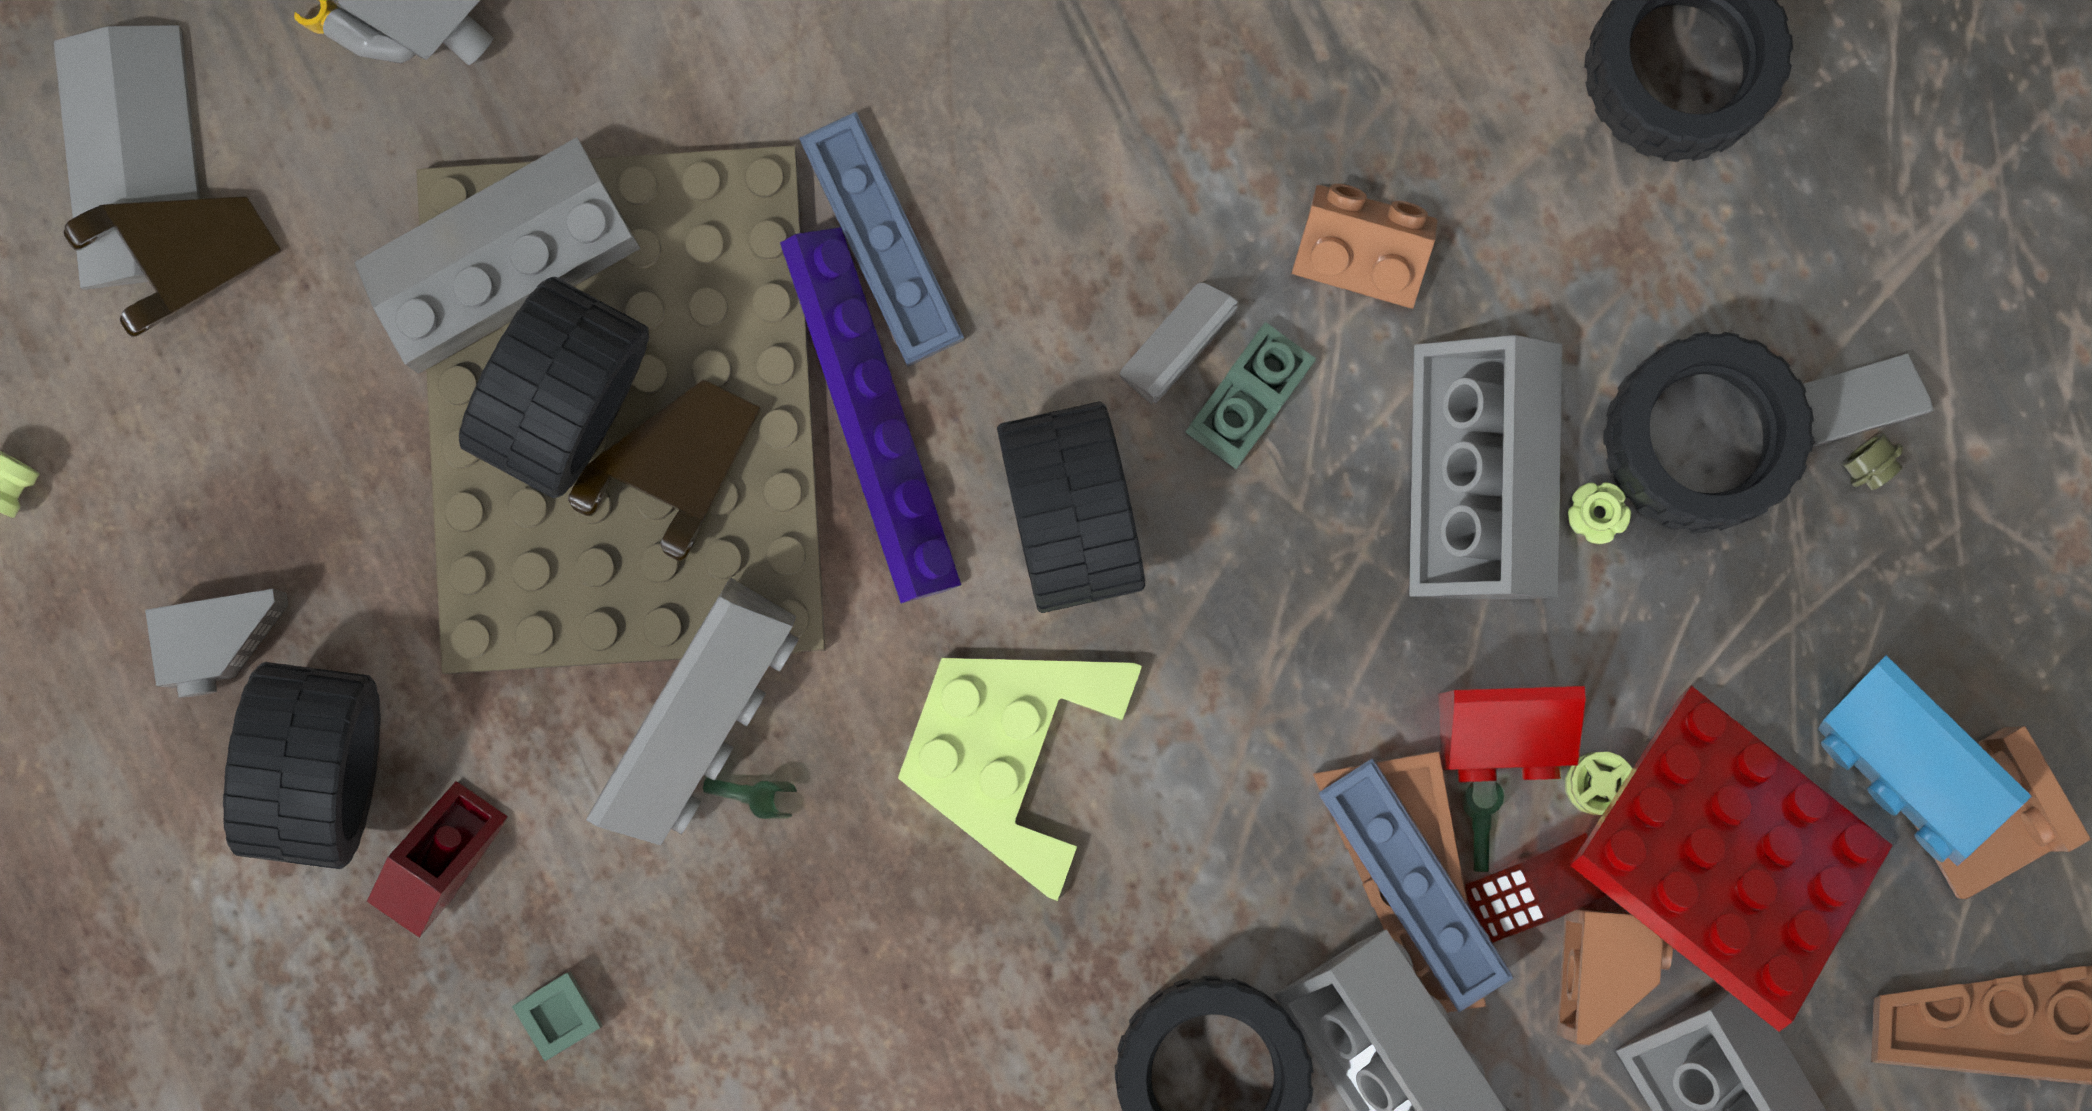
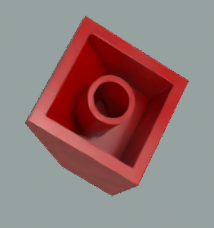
(1511, 729)

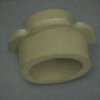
(1874, 462)

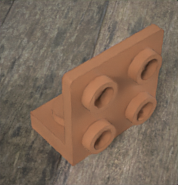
(2036, 828)

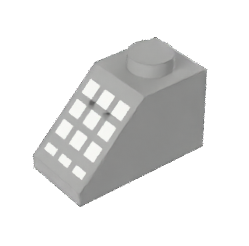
(209, 638)

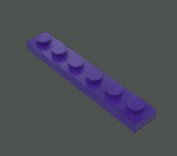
(870, 414)

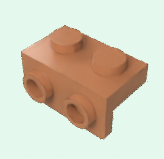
(1366, 244)

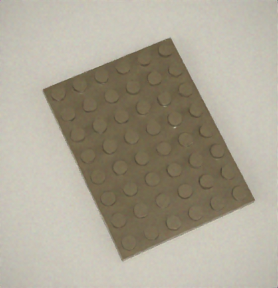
(556, 588)

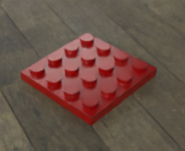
(1733, 858)

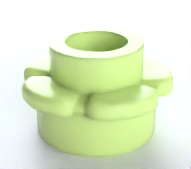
(1582, 516)

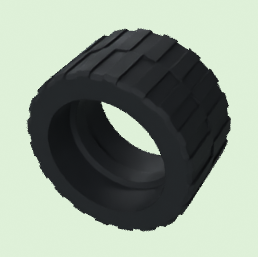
(1673, 135)
(553, 386)
(1769, 387)
(1072, 506)
(301, 765)
(1213, 997)

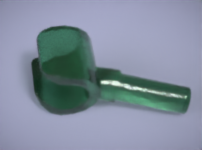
(759, 797)
(1482, 824)

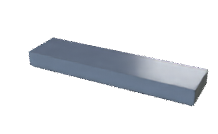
(881, 239)
(1416, 885)

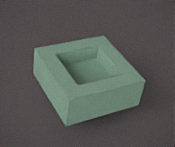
(557, 1016)

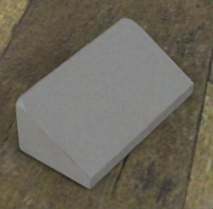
(1178, 341)
(1866, 399)

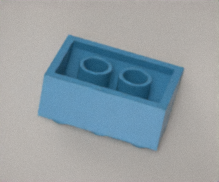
(1921, 763)

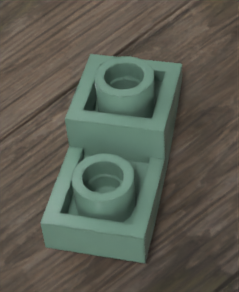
(1250, 395)

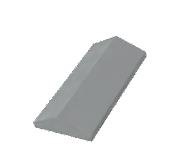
(124, 132)

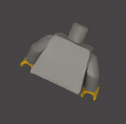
(401, 28)

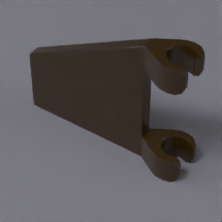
(180, 248)
(676, 459)

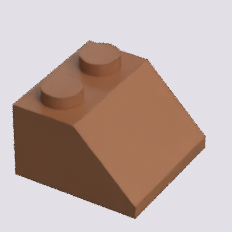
(1605, 970)

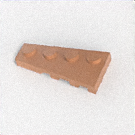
(1424, 793)
(1994, 1027)

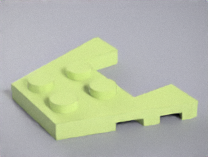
(983, 742)

